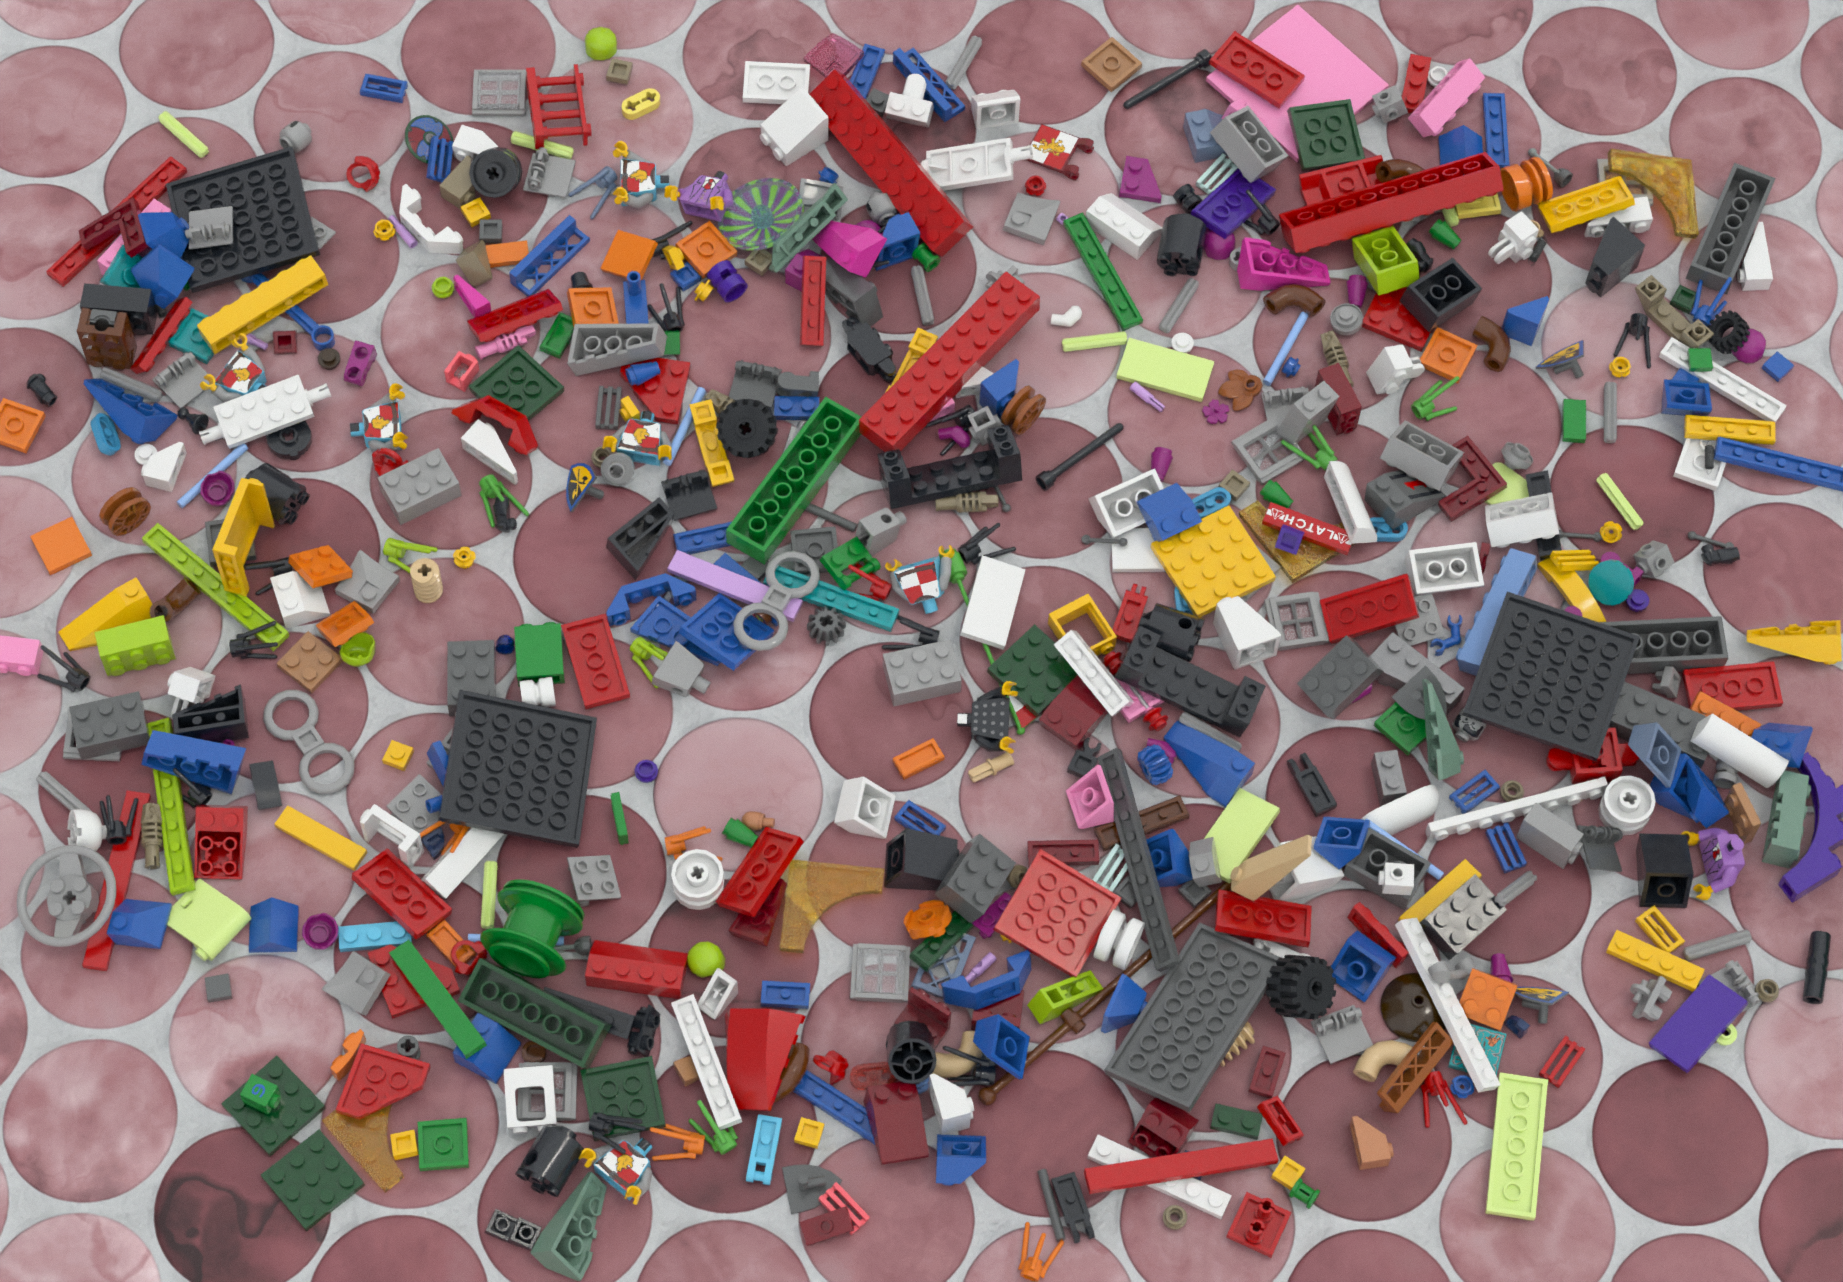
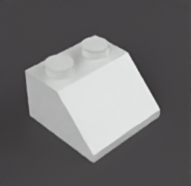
(995, 109)
(298, 600)
(864, 808)
(950, 1105)

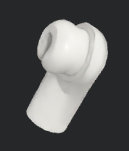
(1068, 318)

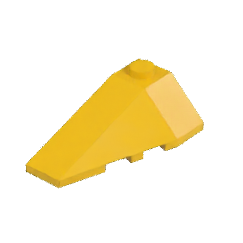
(120, 607)
(1815, 642)

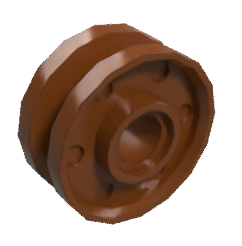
(1023, 410)
(125, 511)

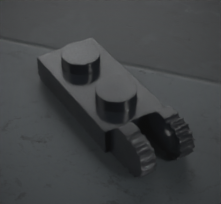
(1312, 786)
(1072, 1204)

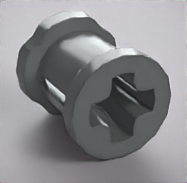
(409, 1041)

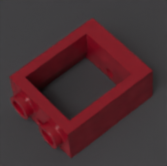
(1347, 409)

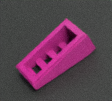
(475, 302)

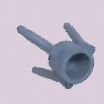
(603, 179)

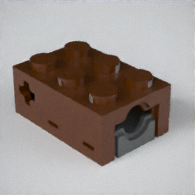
(106, 338)

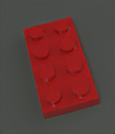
(1257, 69)
(514, 315)
(1369, 608)
(595, 661)
(1736, 686)
(759, 871)
(401, 893)
(1263, 918)

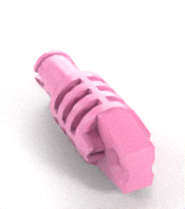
(505, 342)

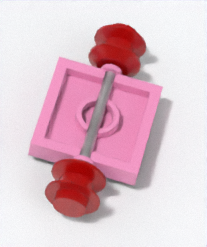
(1143, 702)

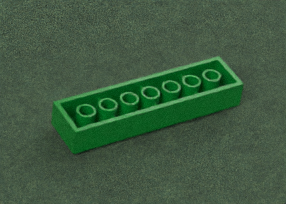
(794, 481)

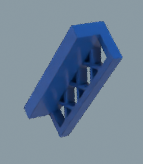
(941, 106)
(544, 250)

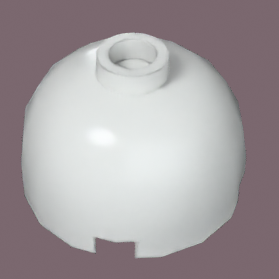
(85, 829)

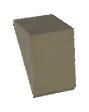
(475, 264)

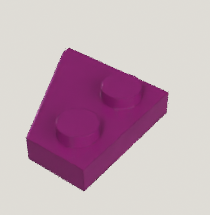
(1139, 181)

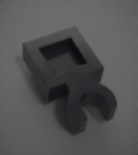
(1084, 760)

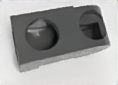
(796, 385)

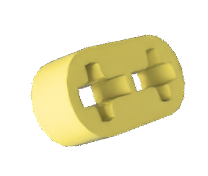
(641, 104)

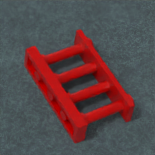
(540, 116)

